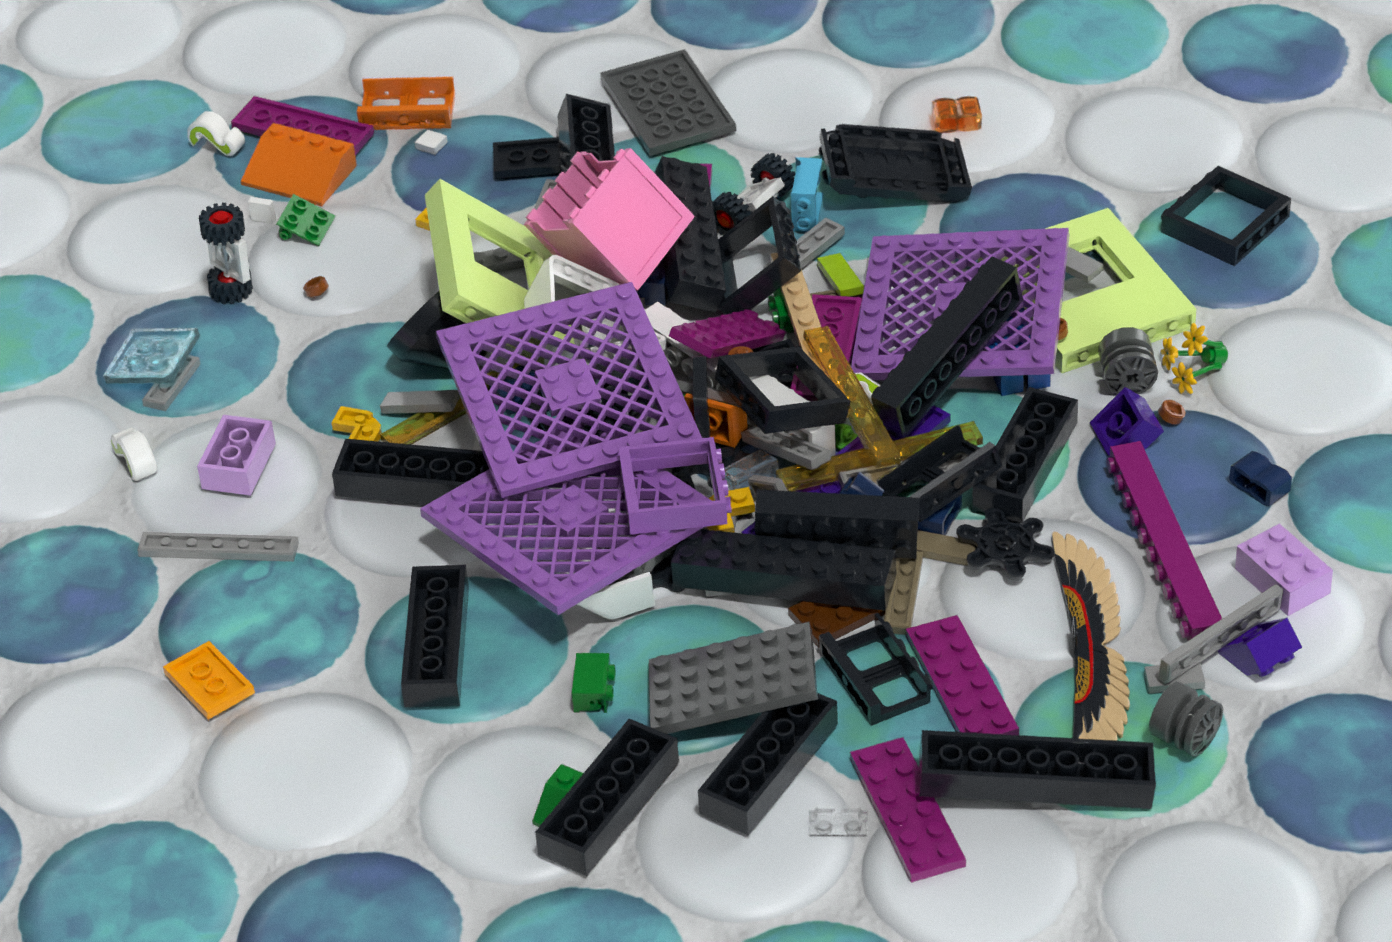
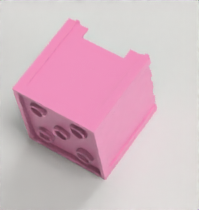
(610, 217)

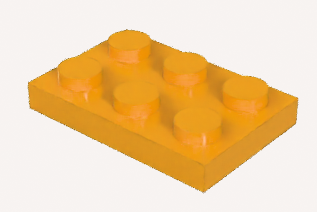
(208, 680)

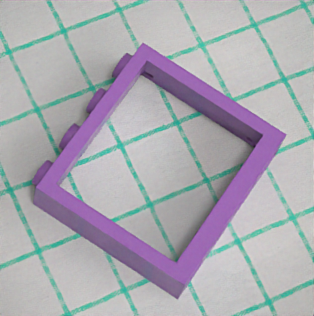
(667, 456)

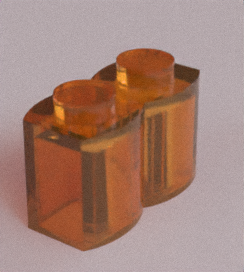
(956, 114)

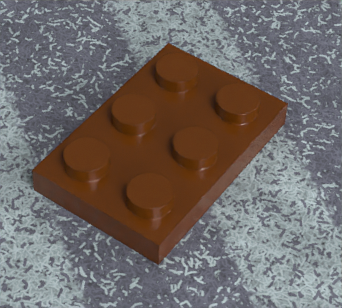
(832, 618)

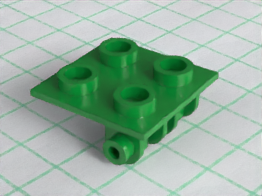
(304, 221)

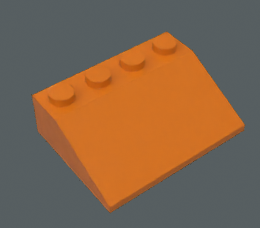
(299, 164)

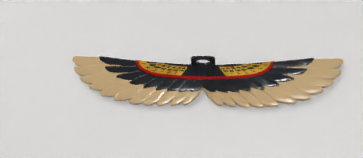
(1094, 621)

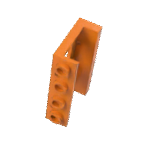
(408, 112)

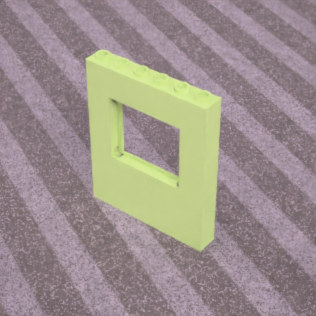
(465, 286)
(1142, 300)

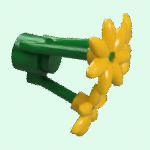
(1213, 354)

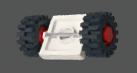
(771, 179)
(227, 251)

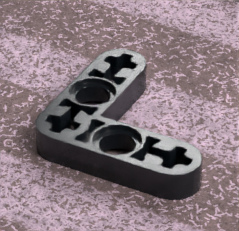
(700, 395)

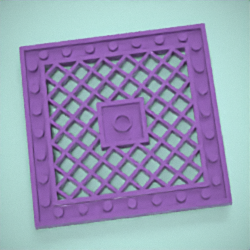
(888, 253)
(564, 387)
(566, 514)

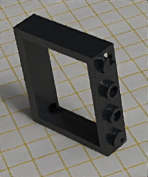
(1230, 251)
(773, 276)
(734, 375)

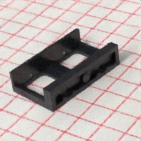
(941, 486)
(860, 683)

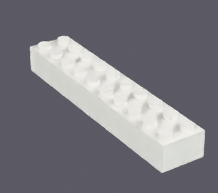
(681, 363)

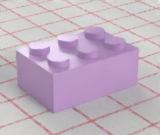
(236, 455)
(1283, 560)

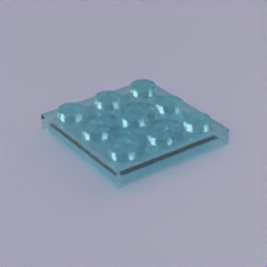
(152, 355)

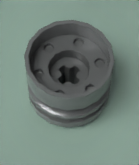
(1128, 360)
(1186, 718)

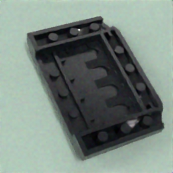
(895, 163)

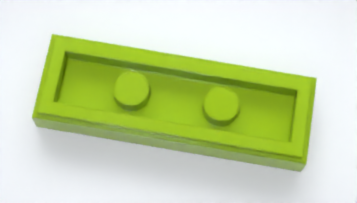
(840, 275)

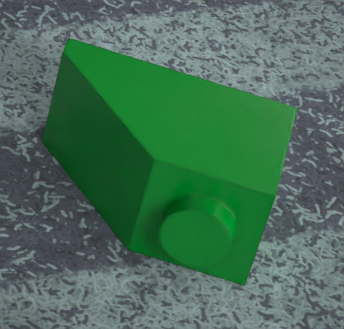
(554, 791)

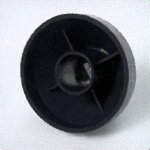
(417, 337)

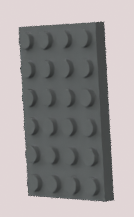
(668, 102)
(732, 679)

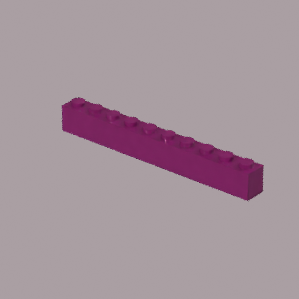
(1163, 539)

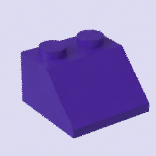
(1126, 421)
(1262, 647)

